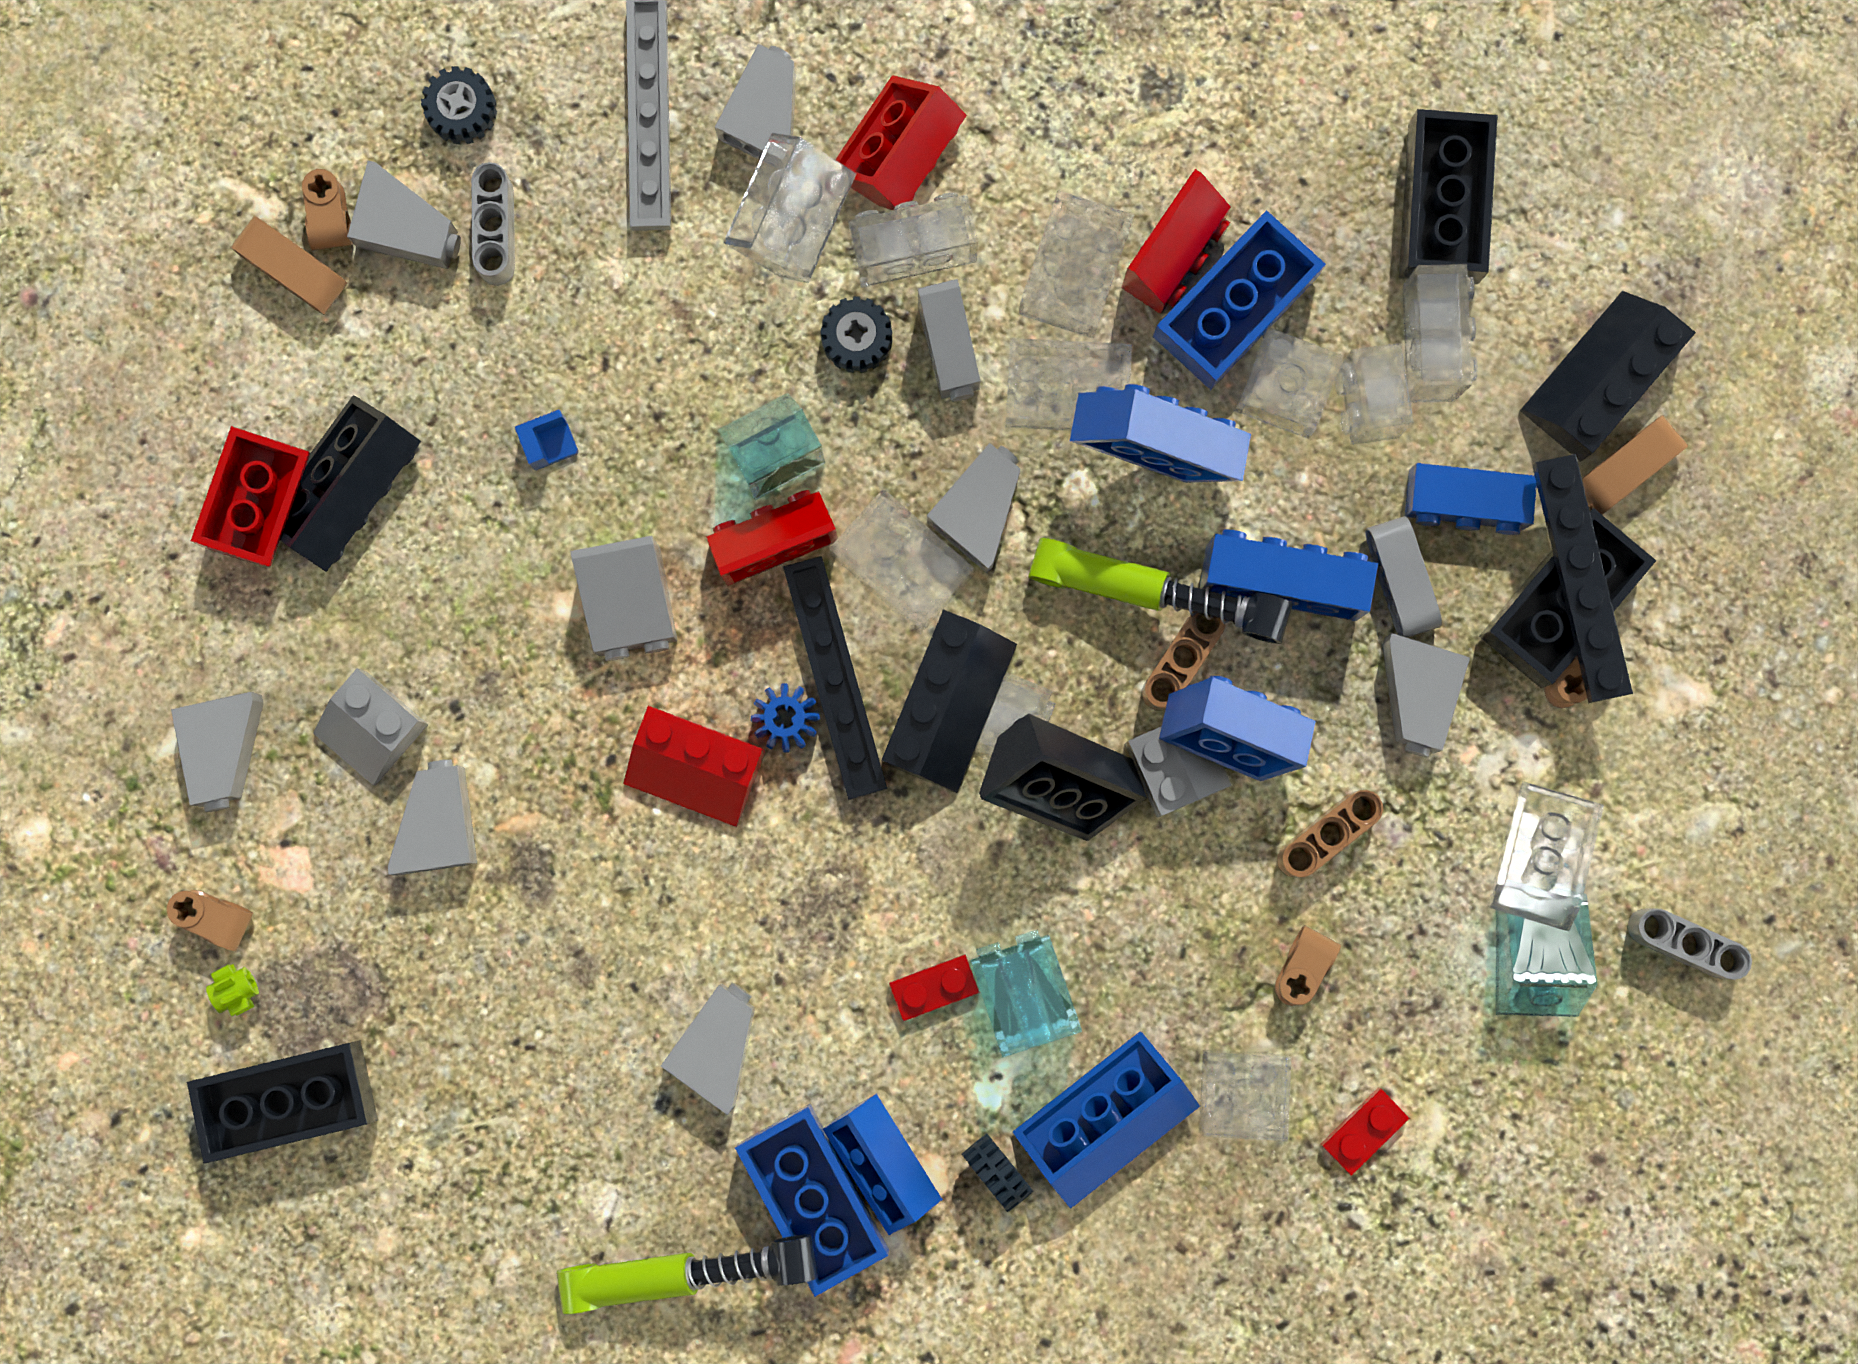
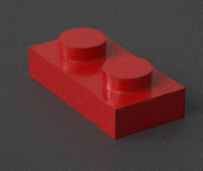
(934, 987)
(1365, 1131)

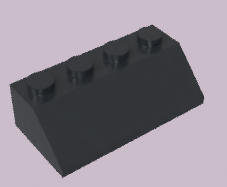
(1606, 373)
(345, 481)
(949, 701)
(1060, 778)

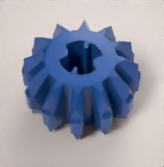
(771, 716)

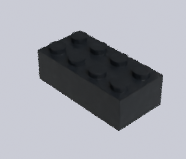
(1448, 191)
(1534, 623)
(282, 1101)

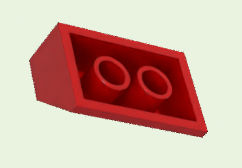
(900, 140)
(1177, 244)
(250, 497)
(772, 537)
(693, 766)

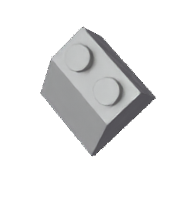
(368, 726)
(1173, 774)

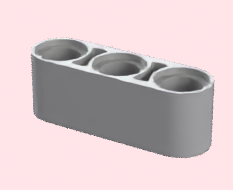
(487, 206)
(1403, 577)
(1708, 944)

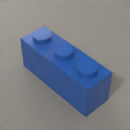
(1470, 498)
(882, 1164)

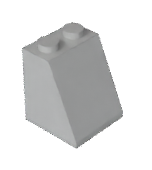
(625, 597)

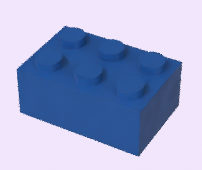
(1237, 728)

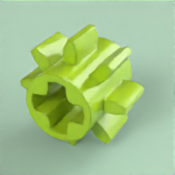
(232, 990)

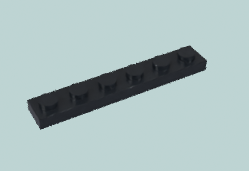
(1582, 578)
(835, 678)

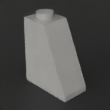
(760, 102)
(399, 222)
(949, 340)
(978, 506)
(1422, 691)
(217, 747)
(435, 823)
(714, 1047)

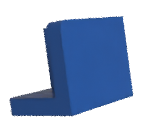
(546, 440)

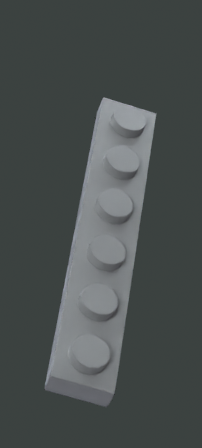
(648, 115)

